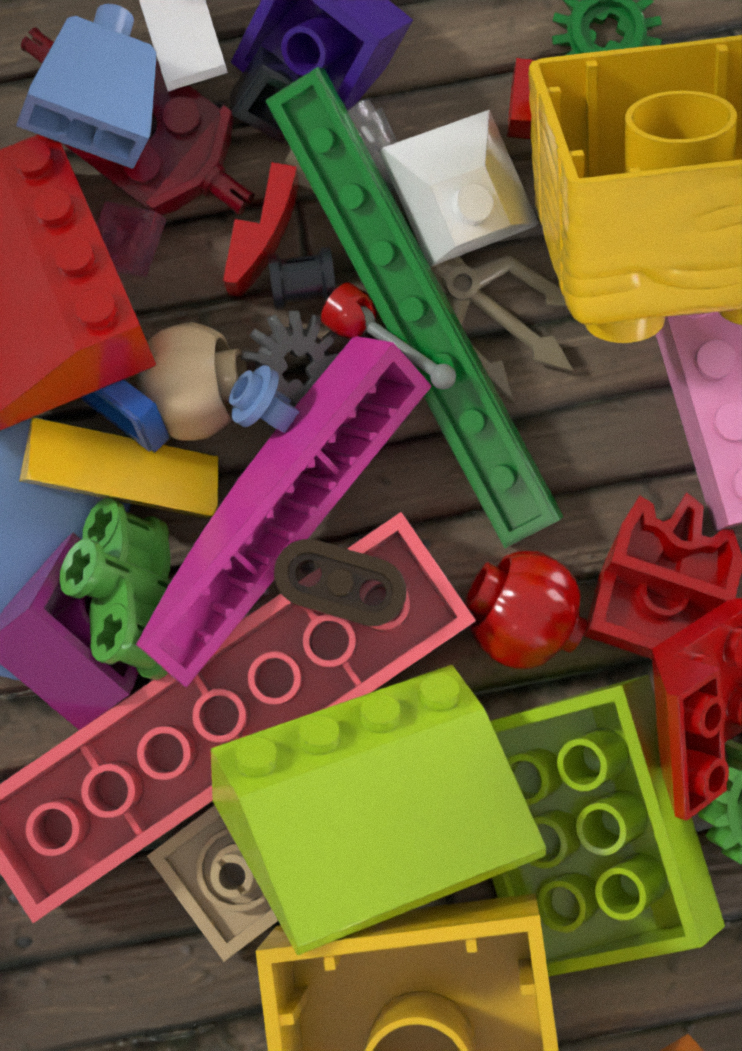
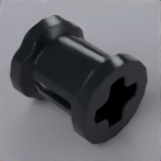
(301, 277)

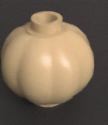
(191, 380)

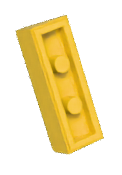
(120, 469)

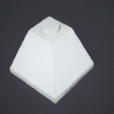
(458, 187)

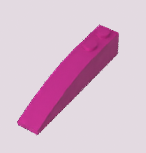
(281, 501)

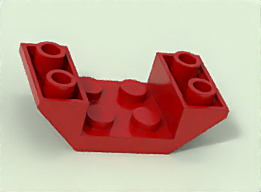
(699, 706)

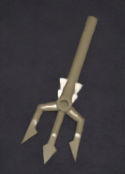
(463, 286)

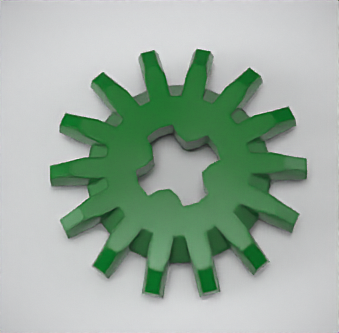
(628, 14)

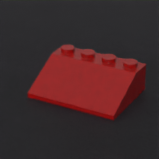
(60, 295)

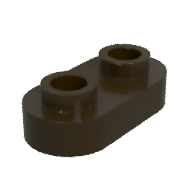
(340, 582)

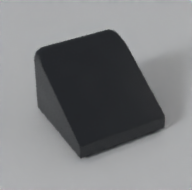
(258, 82)

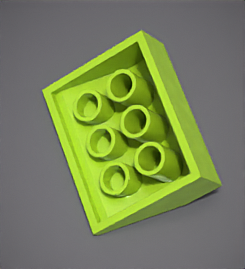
(373, 807)
(617, 862)

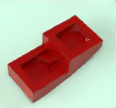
(254, 241)

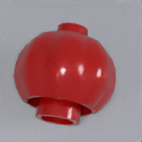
(525, 609)

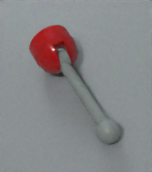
(353, 313)

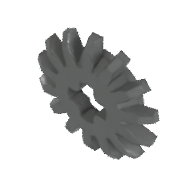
(297, 342)

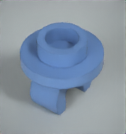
(257, 397)

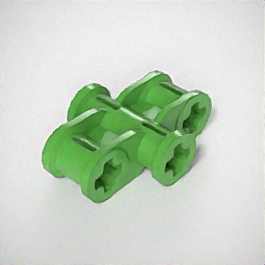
(125, 572)

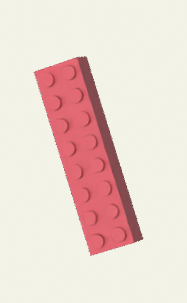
(151, 754)

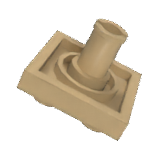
(214, 883)

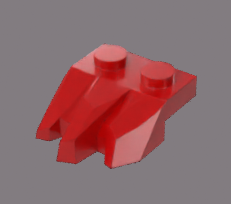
(661, 577)

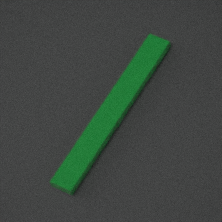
(413, 305)

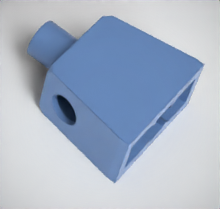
(95, 88)

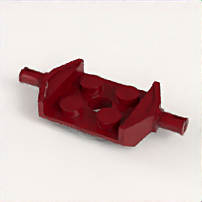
(181, 156)

